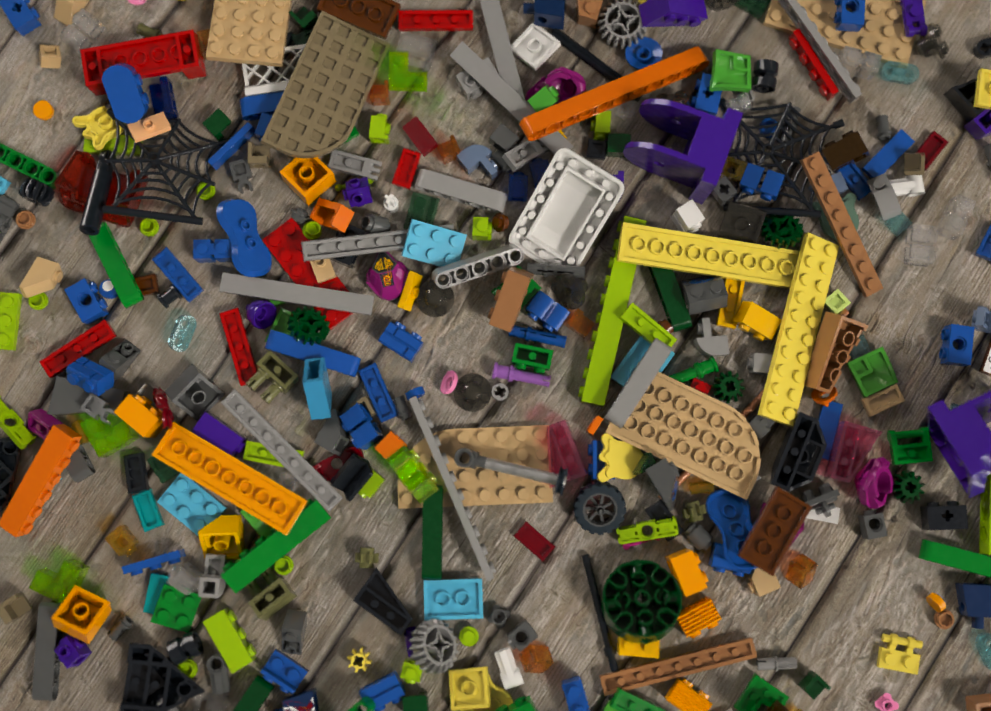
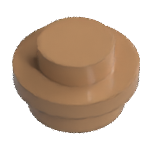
(25, 219)
(944, 619)

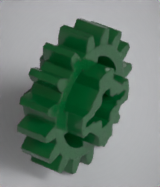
(782, 230)
(308, 326)

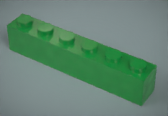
(273, 547)

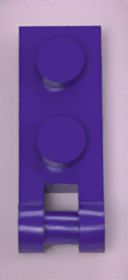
(913, 14)

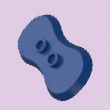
(247, 249)
(734, 522)

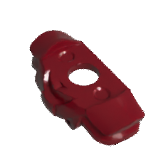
(161, 402)
(325, 468)

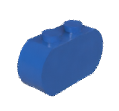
(125, 92)

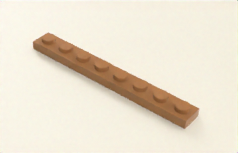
(841, 224)
(678, 666)

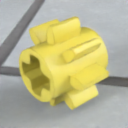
(358, 665)

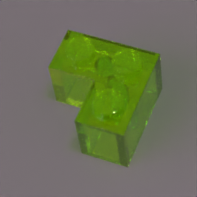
(401, 77)
(108, 439)
(413, 473)
(58, 585)

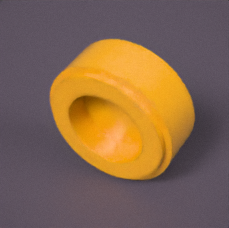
(43, 110)
(936, 602)

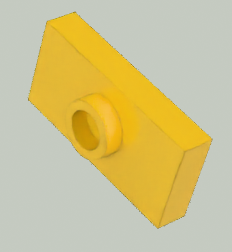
(410, 291)

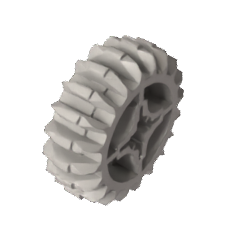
(609, 29)
(429, 657)

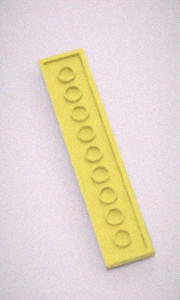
(706, 255)
(798, 330)

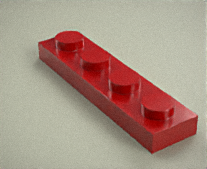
(435, 20)
(814, 66)
(238, 345)
(78, 347)

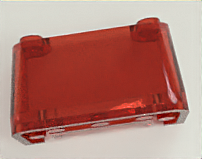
(75, 181)

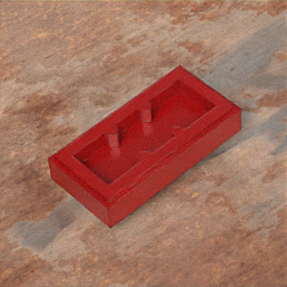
(406, 169)

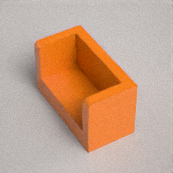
(332, 215)
(390, 444)

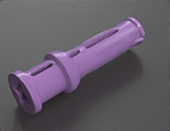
(511, 374)

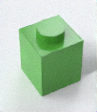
(544, 98)

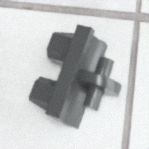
(827, 496)

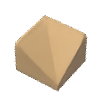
(49, 56)

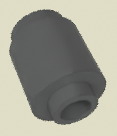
(375, 224)
(698, 536)

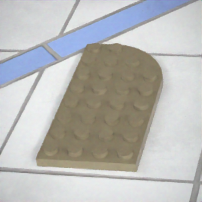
(325, 89)

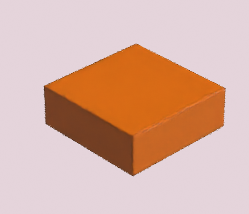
(594, 425)

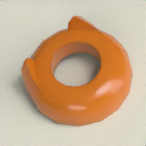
(816, 394)

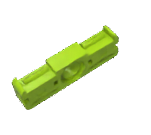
(18, 433)
(634, 533)

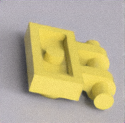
(899, 660)

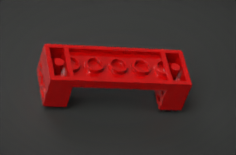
(148, 55)

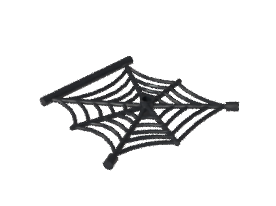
(154, 162)
(775, 210)

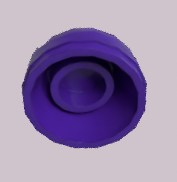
(261, 313)

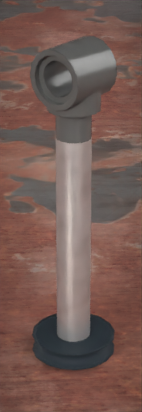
(477, 460)

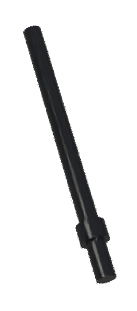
(609, 649)

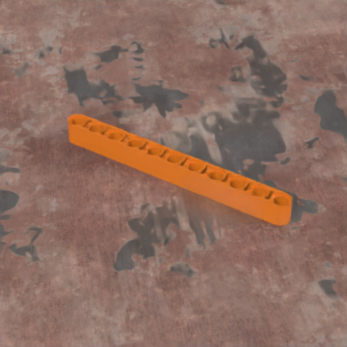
(613, 93)

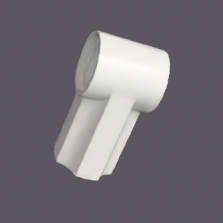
(910, 186)
(510, 673)

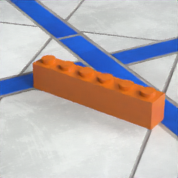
(40, 480)

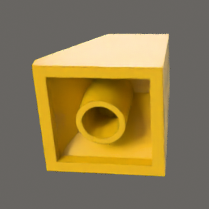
(223, 536)

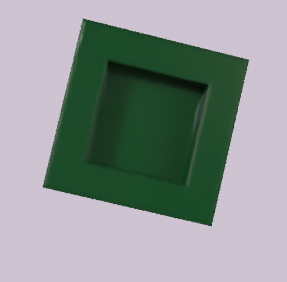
(304, 18)
(217, 123)
(616, 144)
(813, 684)
(416, 702)

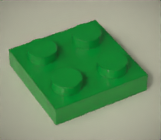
(175, 609)

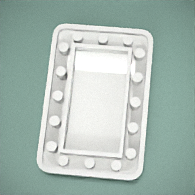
(566, 210)

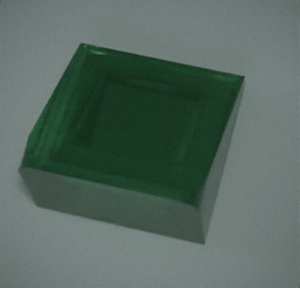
(645, 462)

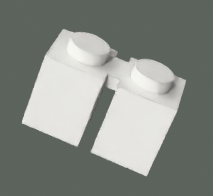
(688, 217)

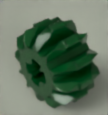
(735, 386)
(904, 480)

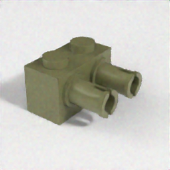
(277, 372)
(271, 599)

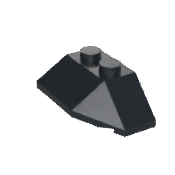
(799, 454)

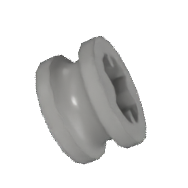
(502, 386)

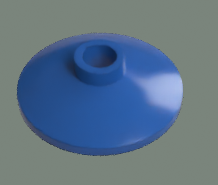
(646, 47)

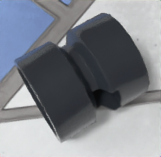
(765, 73)
(188, 646)

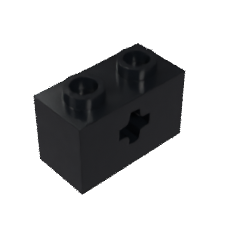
(955, 516)

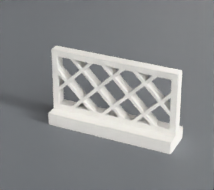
(270, 87)

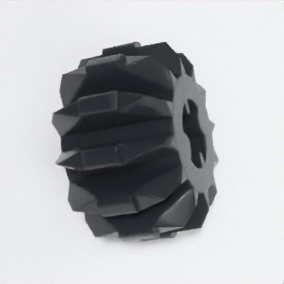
(36, 192)

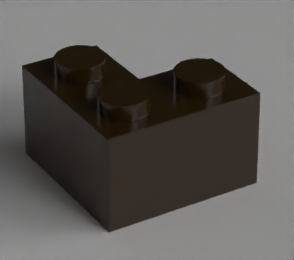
(845, 151)

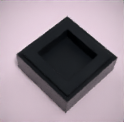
(596, 149)

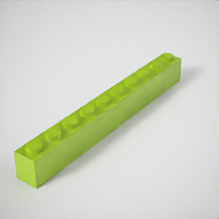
(609, 327)

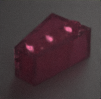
(849, 450)
(564, 451)

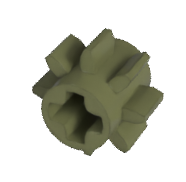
(694, 511)
(366, 557)

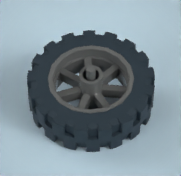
(603, 525)

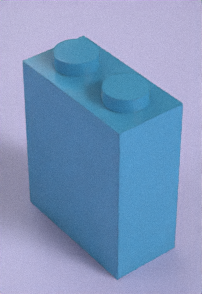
(317, 388)

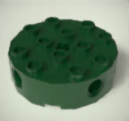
(660, 600)

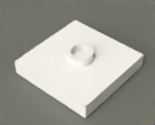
(534, 46)

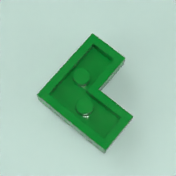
(759, 692)

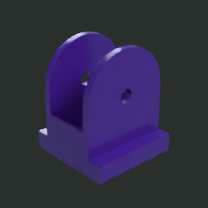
(705, 150)
(964, 440)

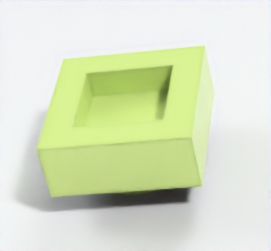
(837, 302)

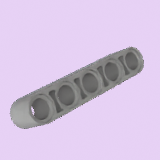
(461, 191)
(485, 269)
(638, 383)

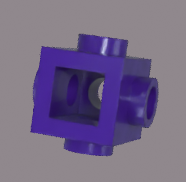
(358, 192)
(72, 651)

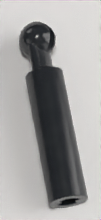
(97, 195)

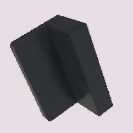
(352, 476)

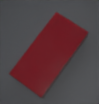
(420, 136)
(932, 147)
(534, 541)

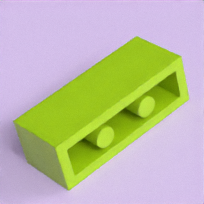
(230, 639)

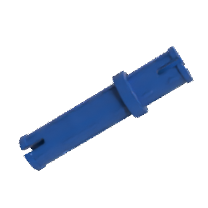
(538, 336)

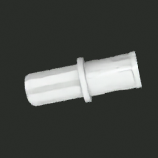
(391, 203)

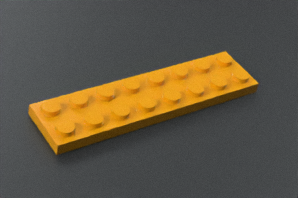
(230, 478)

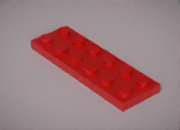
(287, 249)

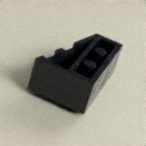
(963, 98)
(382, 603)

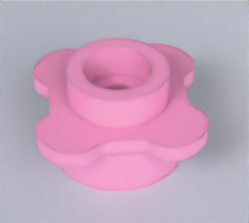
(886, 698)

